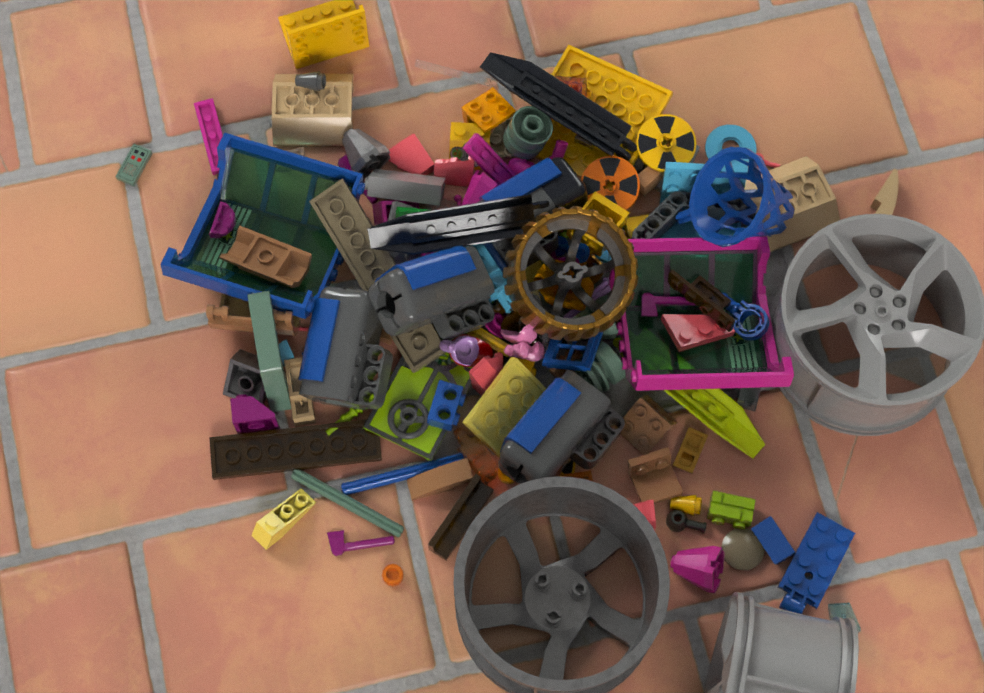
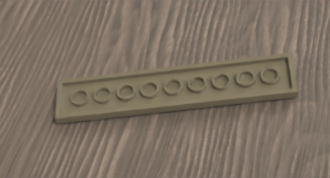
(348, 229)

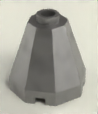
(364, 152)

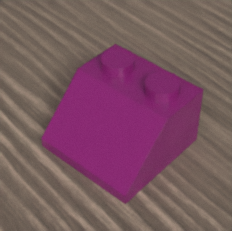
(251, 415)

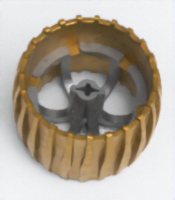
(603, 315)

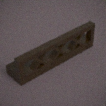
(460, 518)

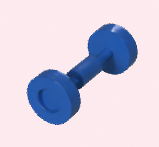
(582, 253)

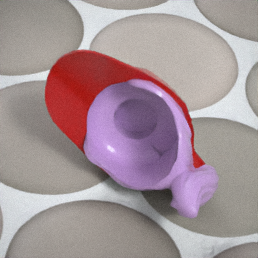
(466, 349)

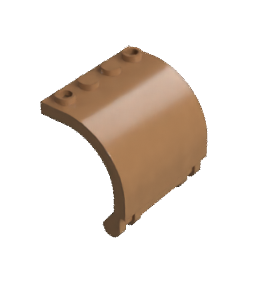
(235, 316)

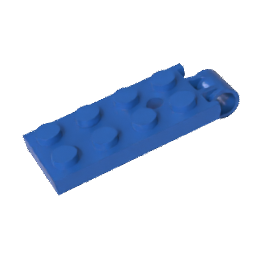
(818, 555)

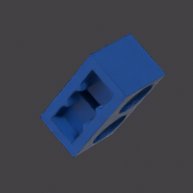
(441, 404)

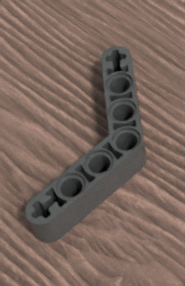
(664, 215)

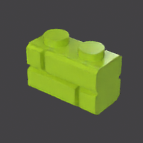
(731, 509)

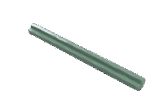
(347, 502)

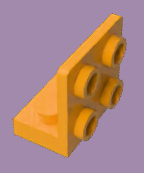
(487, 110)

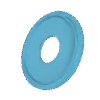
(726, 133)

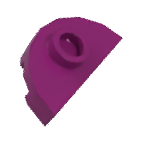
(223, 221)

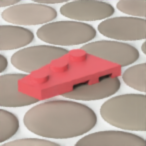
(693, 330)

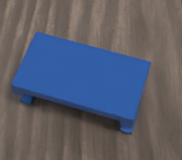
(773, 540)

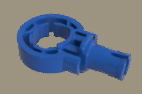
(741, 314)

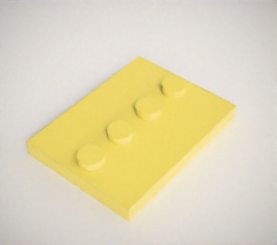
(503, 404)

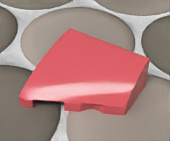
(411, 156)
(455, 171)

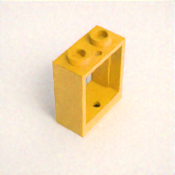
(606, 208)

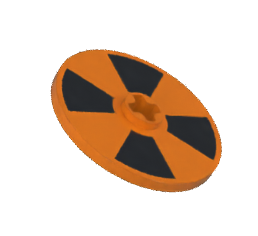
(616, 171)

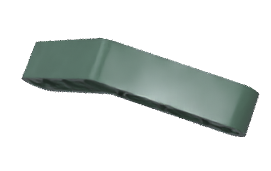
(268, 351)

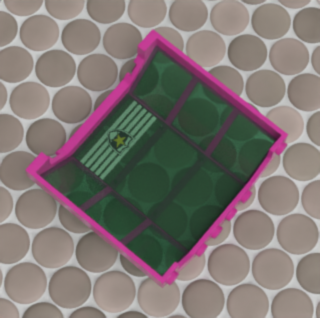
(732, 362)

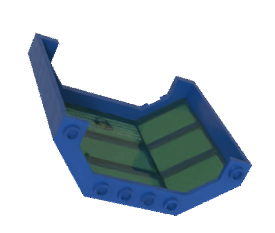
(272, 197)

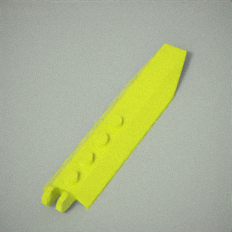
(720, 415)

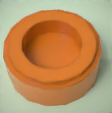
(392, 575)

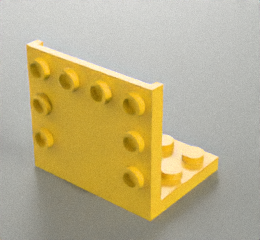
(324, 32)

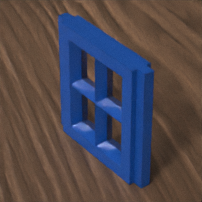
(587, 360)

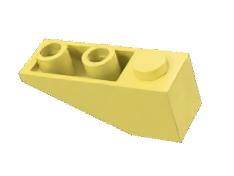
(282, 518)

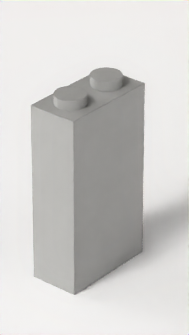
(405, 186)

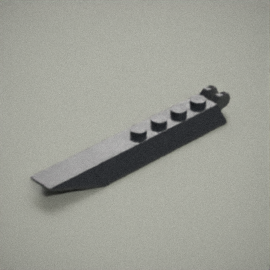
(561, 103)
(455, 226)

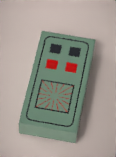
(134, 165)

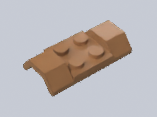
(268, 258)

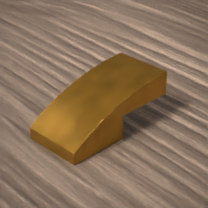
(690, 450)

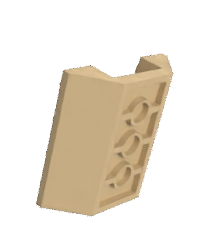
(309, 115)
(812, 201)

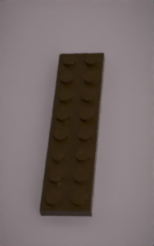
(293, 449)

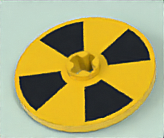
(672, 129)

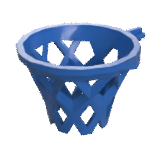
(704, 196)

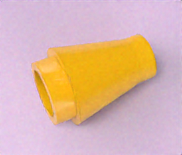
(688, 504)

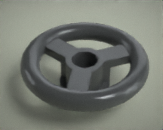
(405, 411)

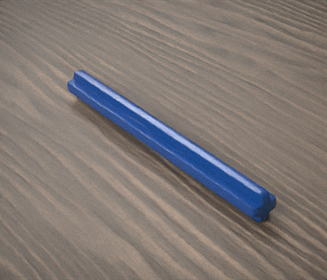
(396, 475)

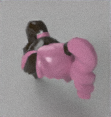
(522, 336)

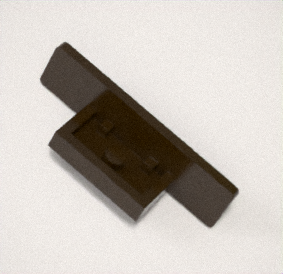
(704, 296)

